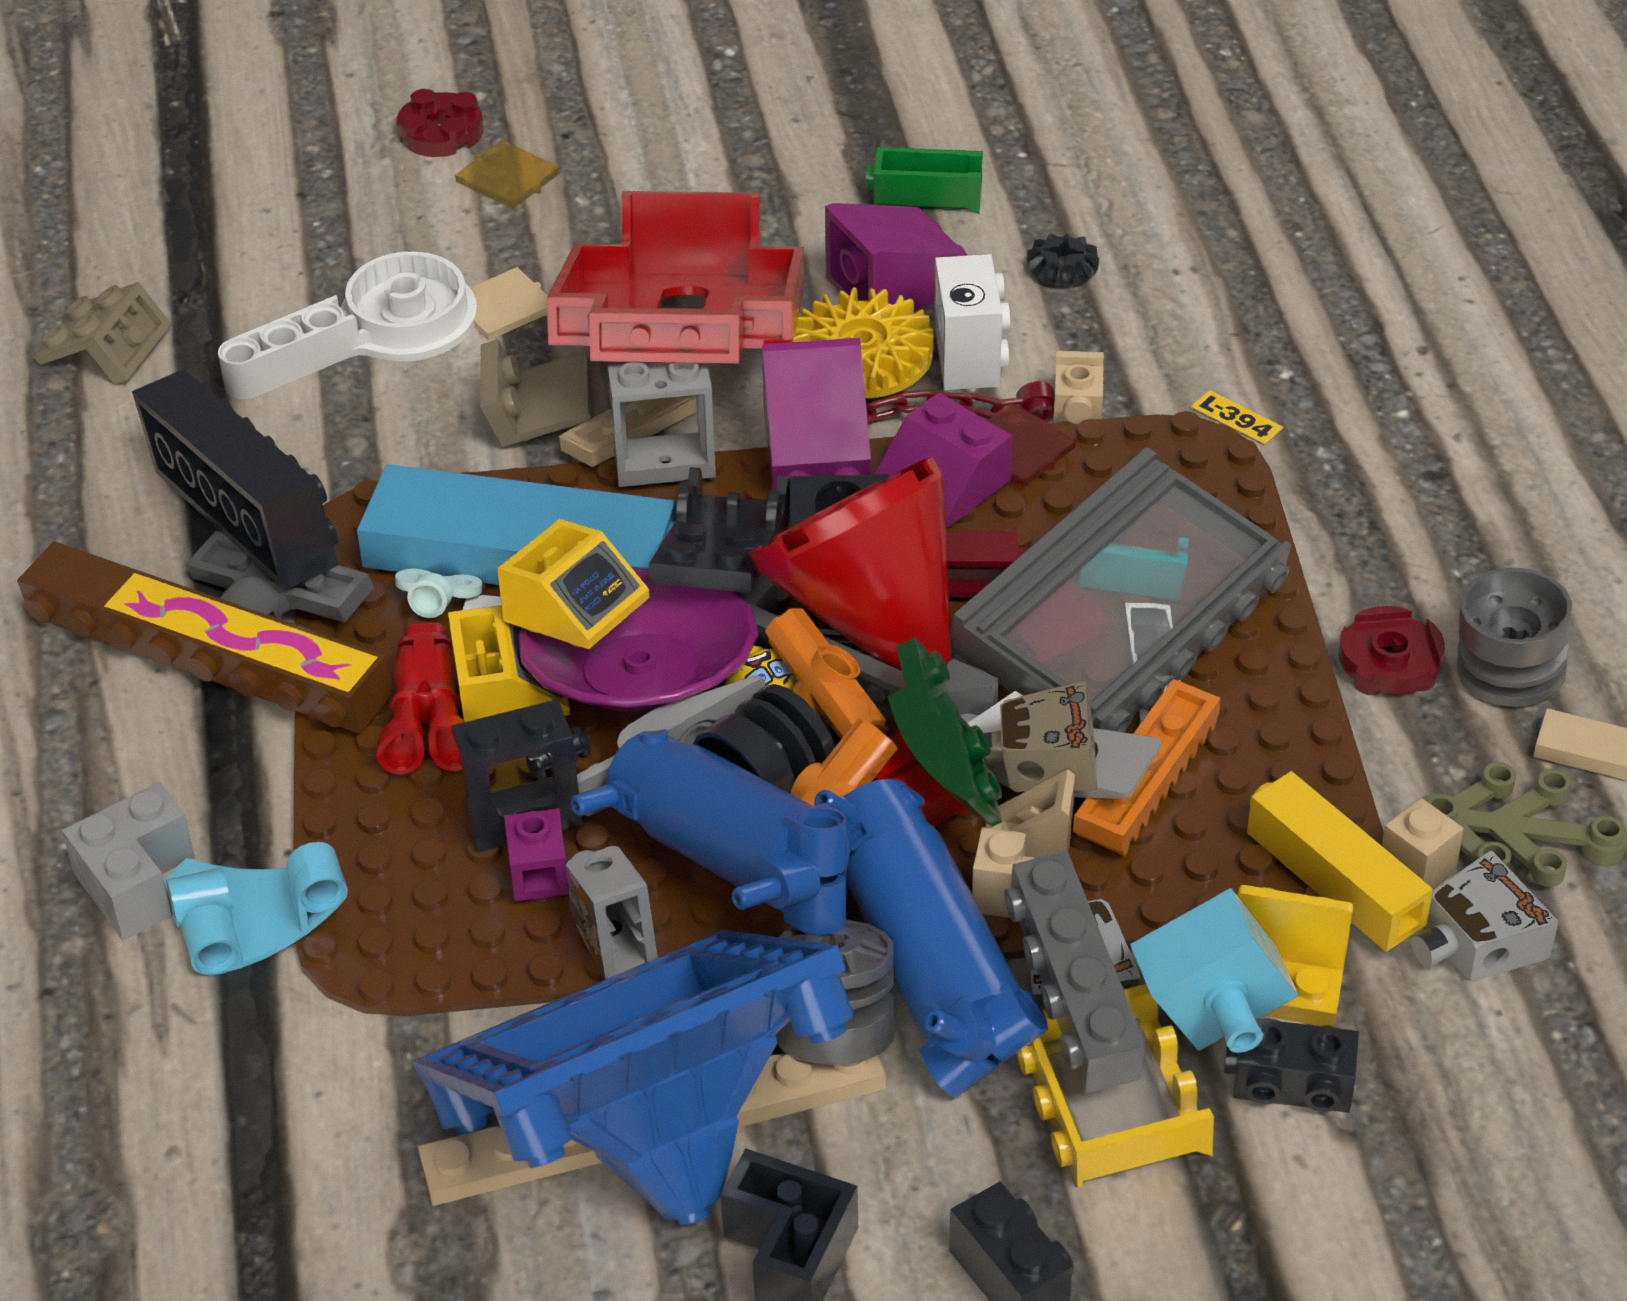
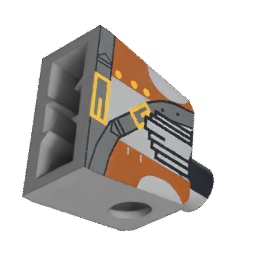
(605, 888)

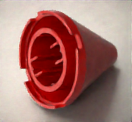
(873, 564)

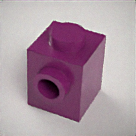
(536, 854)

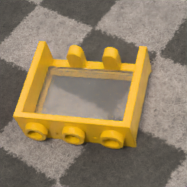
(1125, 1122)

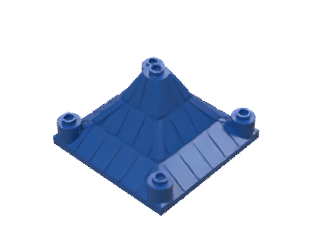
(645, 1063)

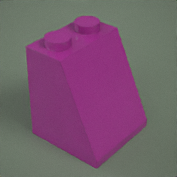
(885, 250)
(815, 408)

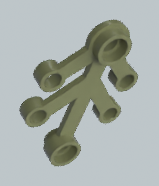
(1512, 825)

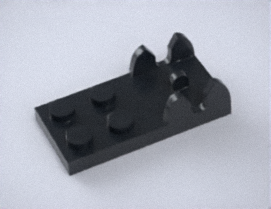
(715, 535)

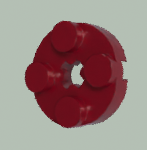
(459, 120)
(1385, 672)

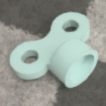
(432, 593)

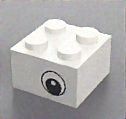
(970, 322)

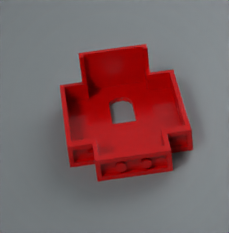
(671, 248)

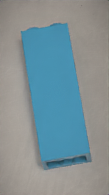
(478, 522)

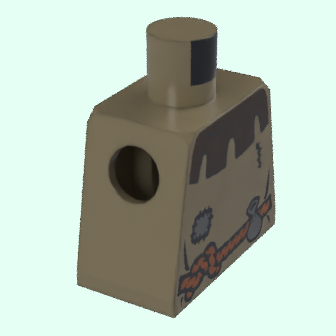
(1046, 736)

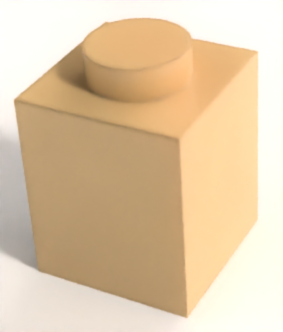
(1425, 842)

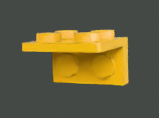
(1312, 944)

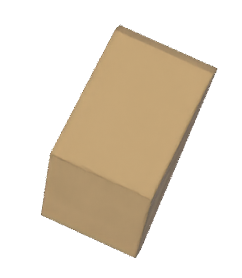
(1042, 814)

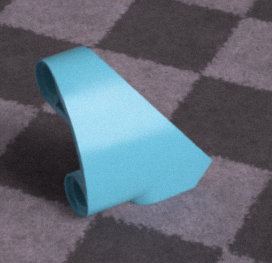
(250, 914)

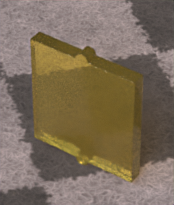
(507, 174)

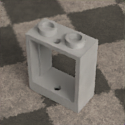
(640, 458)

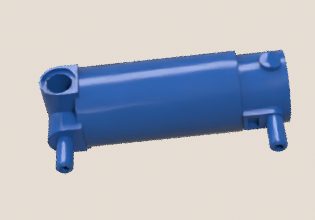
(733, 826)
(942, 946)

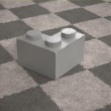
(124, 854)

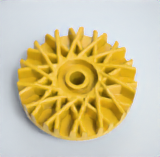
(892, 337)

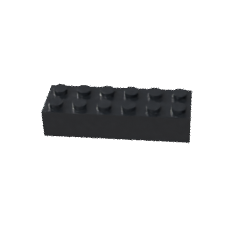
(237, 478)

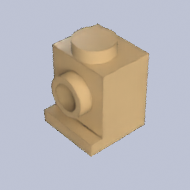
(1078, 386)
(993, 868)

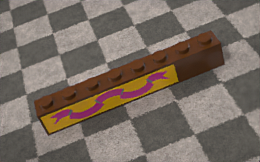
(207, 637)

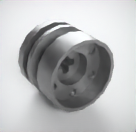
(1514, 636)
(868, 983)

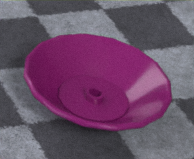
(656, 656)

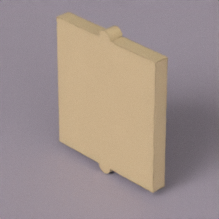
(507, 303)

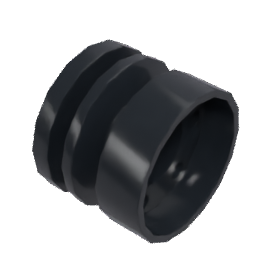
(770, 736)

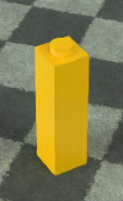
(1339, 860)

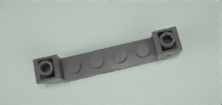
(968, 686)

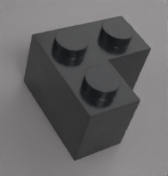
(795, 1221)

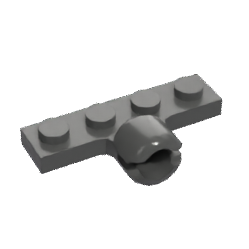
(329, 594)

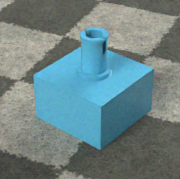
(1215, 973)

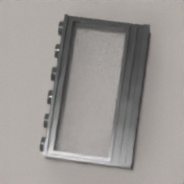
(1122, 593)

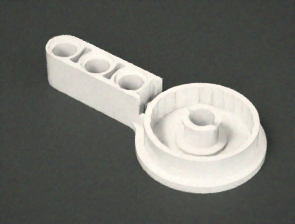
(392, 311)

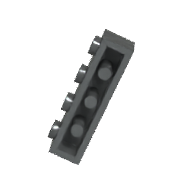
(1076, 972)

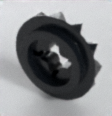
(1077, 268)

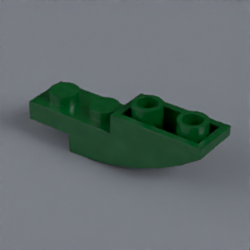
(940, 736)

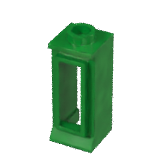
(926, 178)

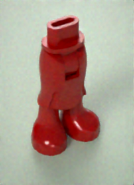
(423, 695)

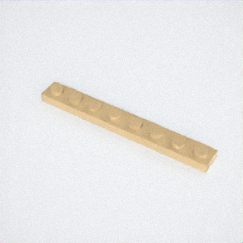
(785, 1086)

